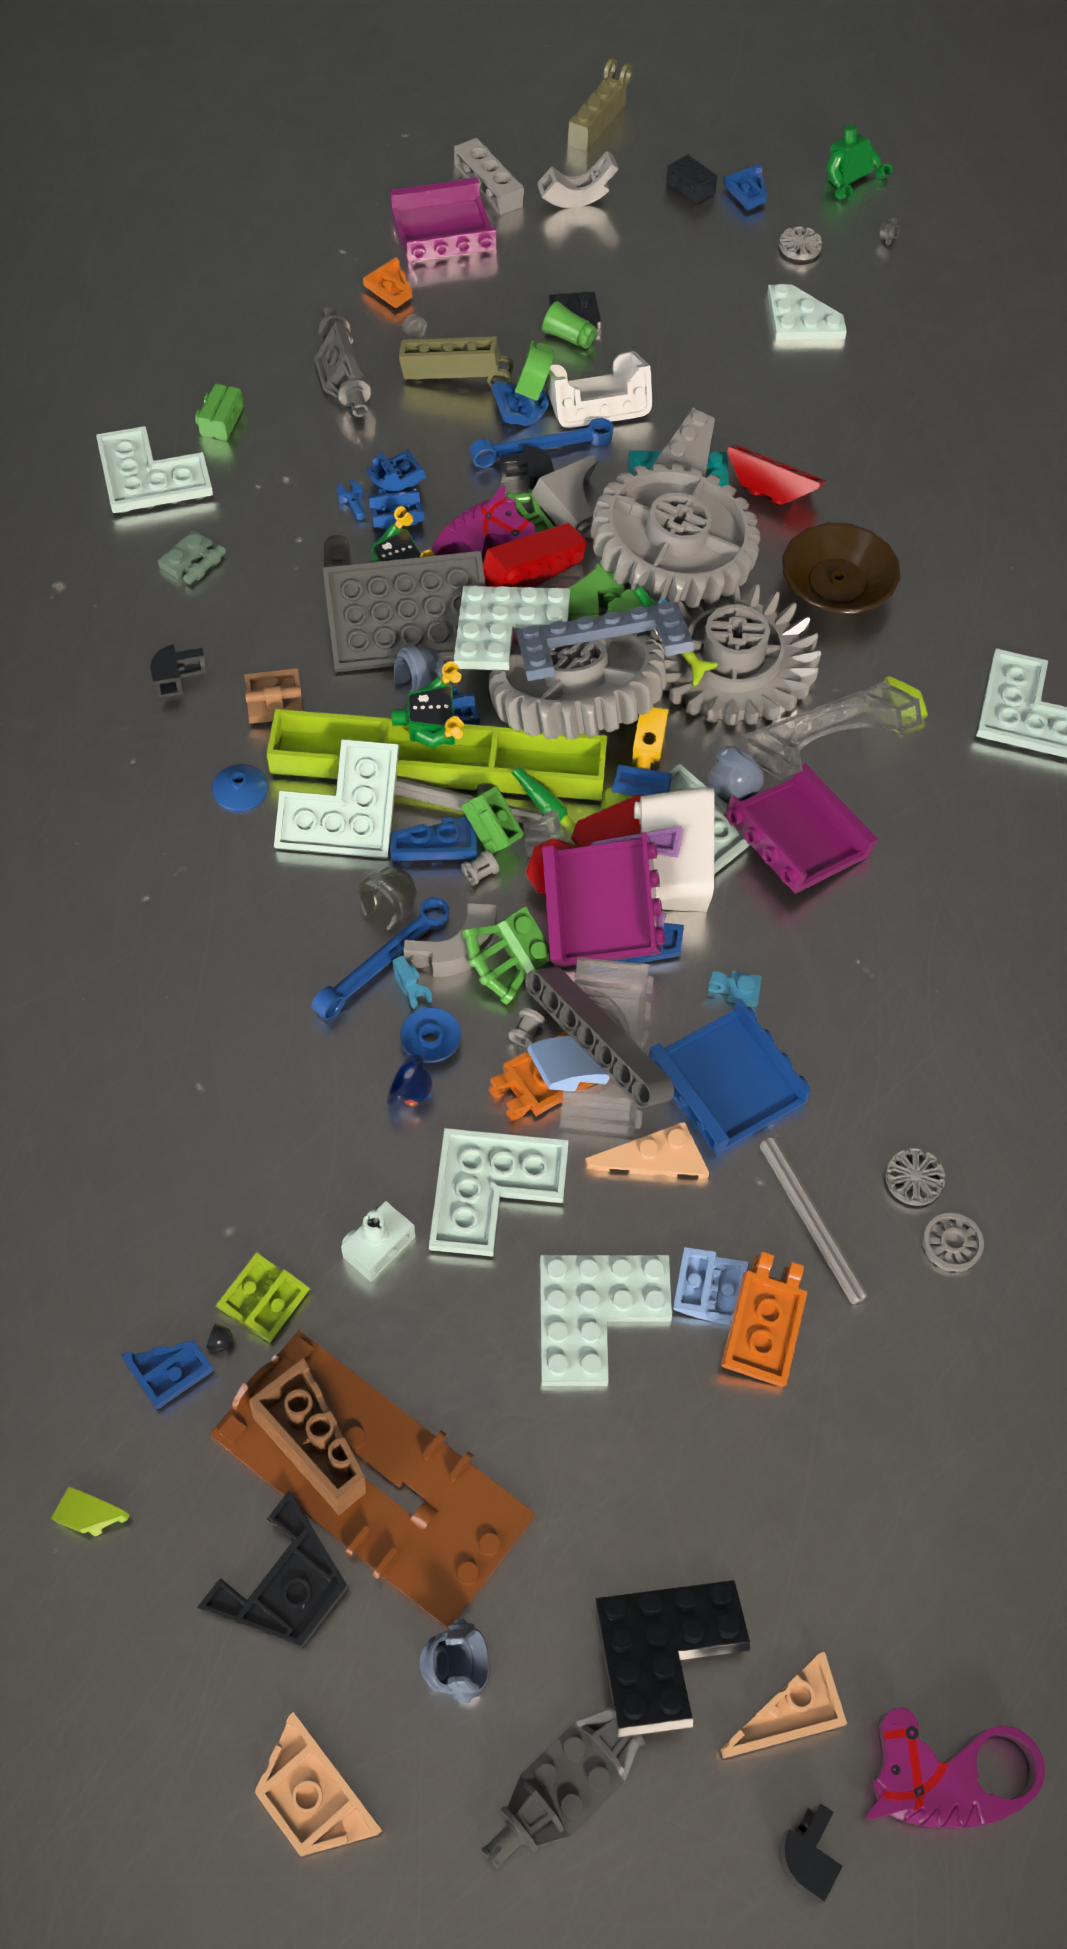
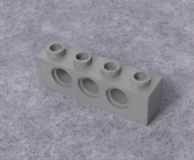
(496, 182)

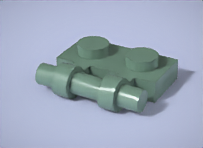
(186, 555)

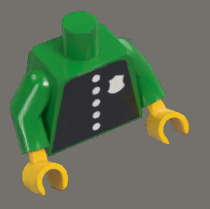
(397, 542)
(431, 711)

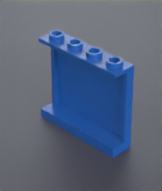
(731, 1078)

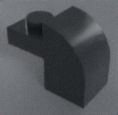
(528, 465)
(170, 666)
(805, 1864)

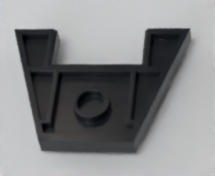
(294, 1592)

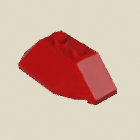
(770, 476)

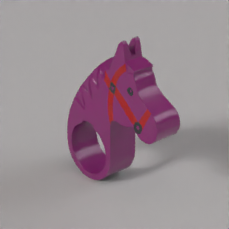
(483, 527)
(937, 1794)

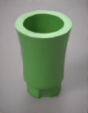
(568, 326)

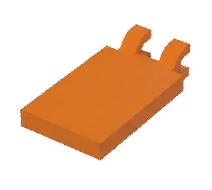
(528, 1086)
(765, 1322)

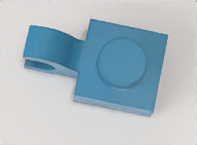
(407, 978)
(738, 986)

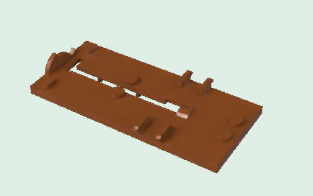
(452, 1538)

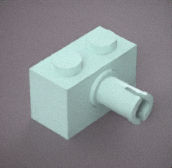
(377, 1241)

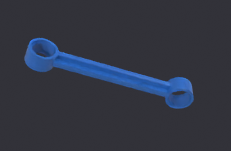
(542, 442)
(332, 999)

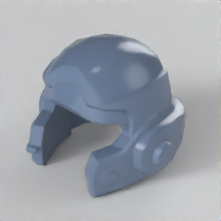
(423, 664)
(735, 774)
(456, 1661)

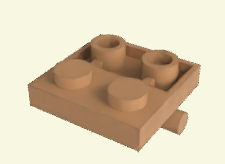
(272, 691)

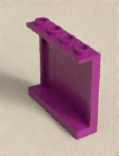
(442, 220)
(802, 830)
(603, 901)

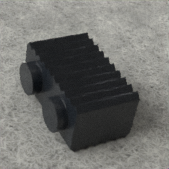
(691, 178)

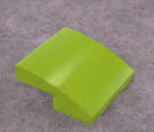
(262, 1297)

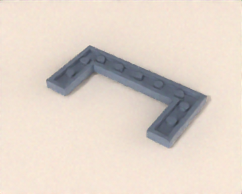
(665, 618)

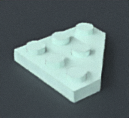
(802, 316)

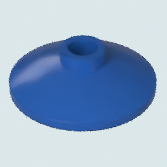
(241, 795)
(430, 1023)

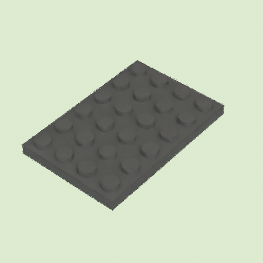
(395, 605)

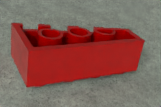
(534, 557)

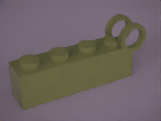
(600, 107)
(453, 358)

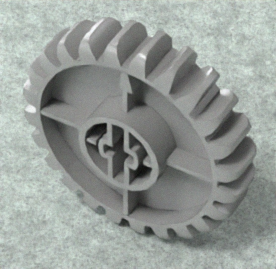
(675, 534)
(592, 687)

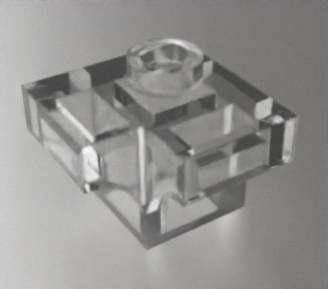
(541, 831)

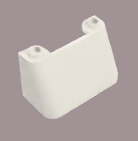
(611, 396)
(689, 879)

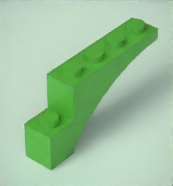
(591, 592)

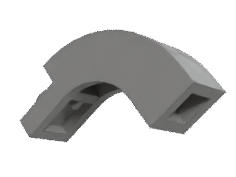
(581, 189)
(452, 955)

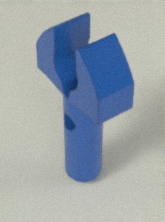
(352, 498)

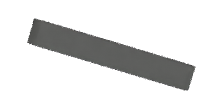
(599, 1037)

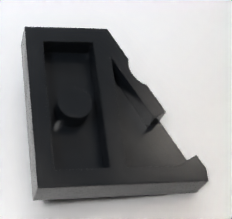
(581, 303)

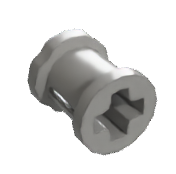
(480, 868)
(526, 1027)

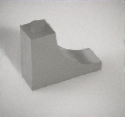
(563, 494)

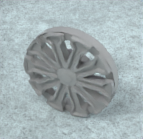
(797, 246)
(915, 1176)
(953, 1242)

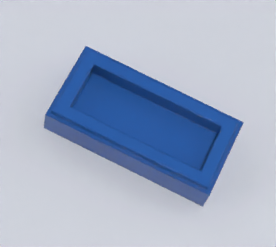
(640, 781)

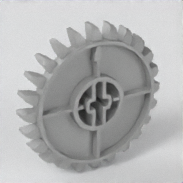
(757, 654)

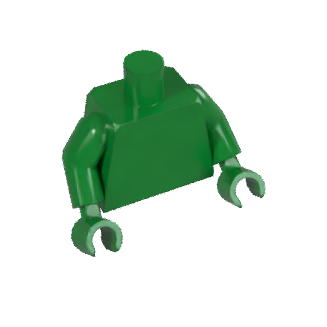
(852, 159)

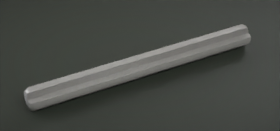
(453, 799)
(813, 1220)

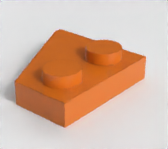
(389, 283)

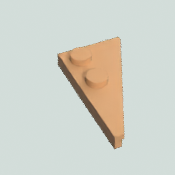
(662, 1152)
(800, 1709)

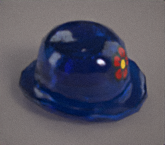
(411, 1083)

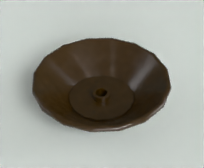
(841, 568)

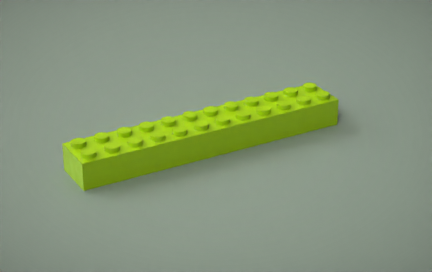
(569, 768)

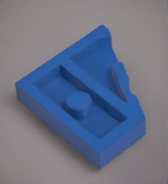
(747, 186)
(168, 1370)

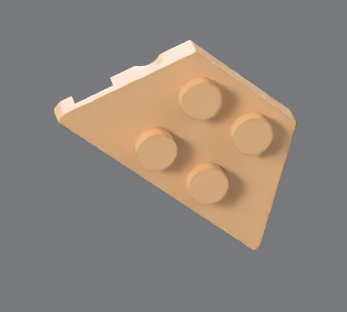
(310, 1795)

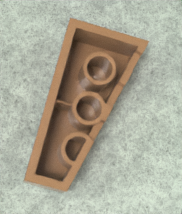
(308, 1434)

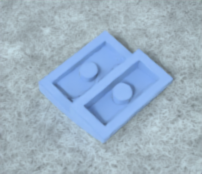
(565, 1064)
(708, 1285)

